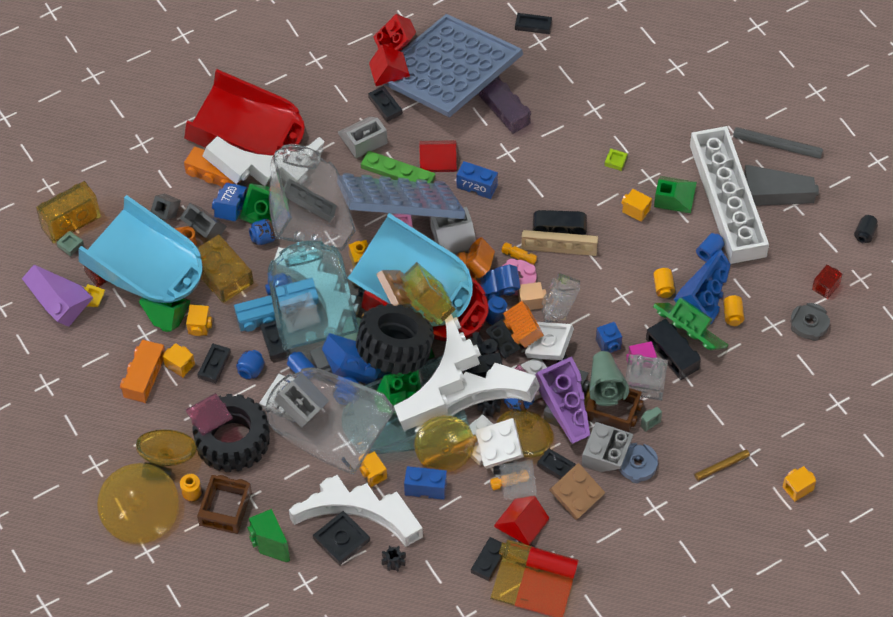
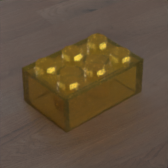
(68, 211)
(223, 269)
(427, 294)

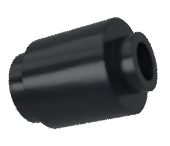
(866, 229)

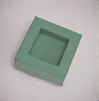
(69, 243)
(651, 418)

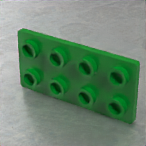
(691, 319)

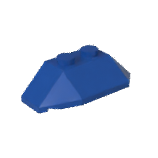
(346, 361)

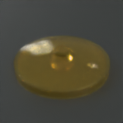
(138, 503)

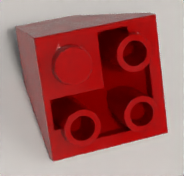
(395, 33)

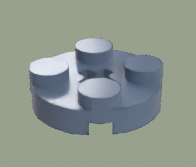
(641, 472)

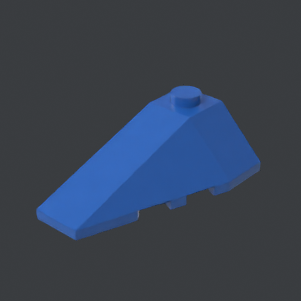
(706, 285)

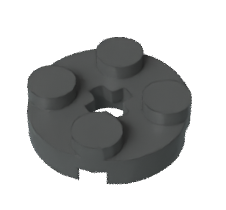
(806, 330)

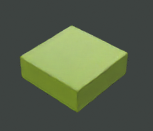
(616, 159)

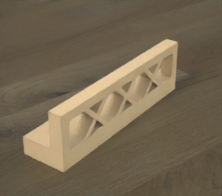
(559, 242)

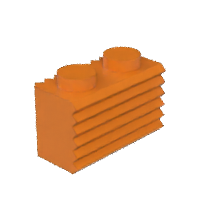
(523, 324)

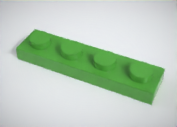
(394, 169)

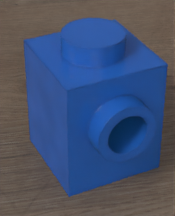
(609, 337)

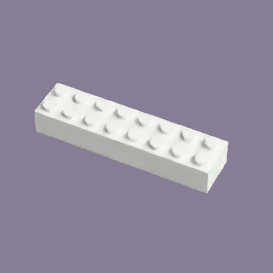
(729, 195)

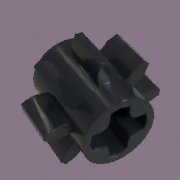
(489, 407)
(393, 558)

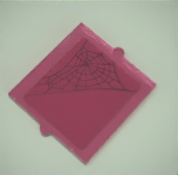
(208, 414)

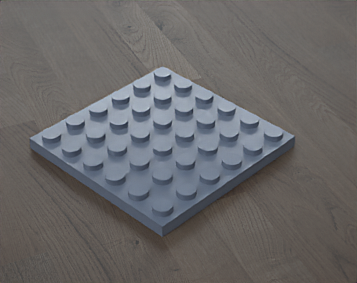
(453, 64)
(399, 196)

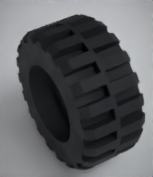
(394, 339)
(242, 452)

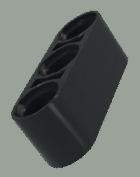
(560, 222)

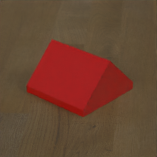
(388, 65)
(438, 156)
(523, 519)

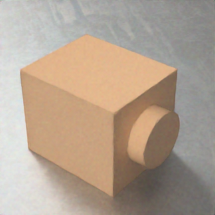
(532, 295)

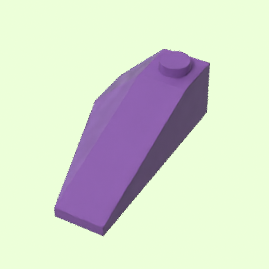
(58, 296)
(564, 396)

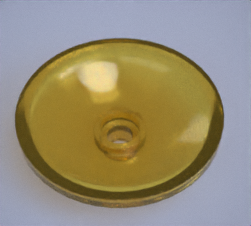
(533, 431)
(441, 433)
(166, 447)

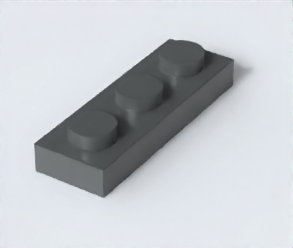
(309, 200)

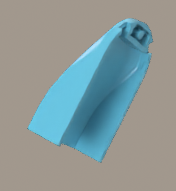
(399, 248)
(145, 256)

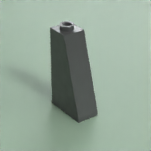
(779, 187)

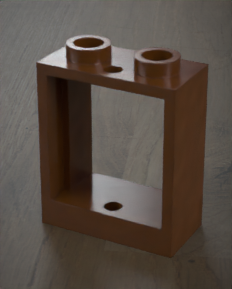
(595, 416)
(221, 521)

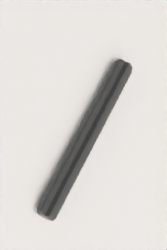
(777, 142)

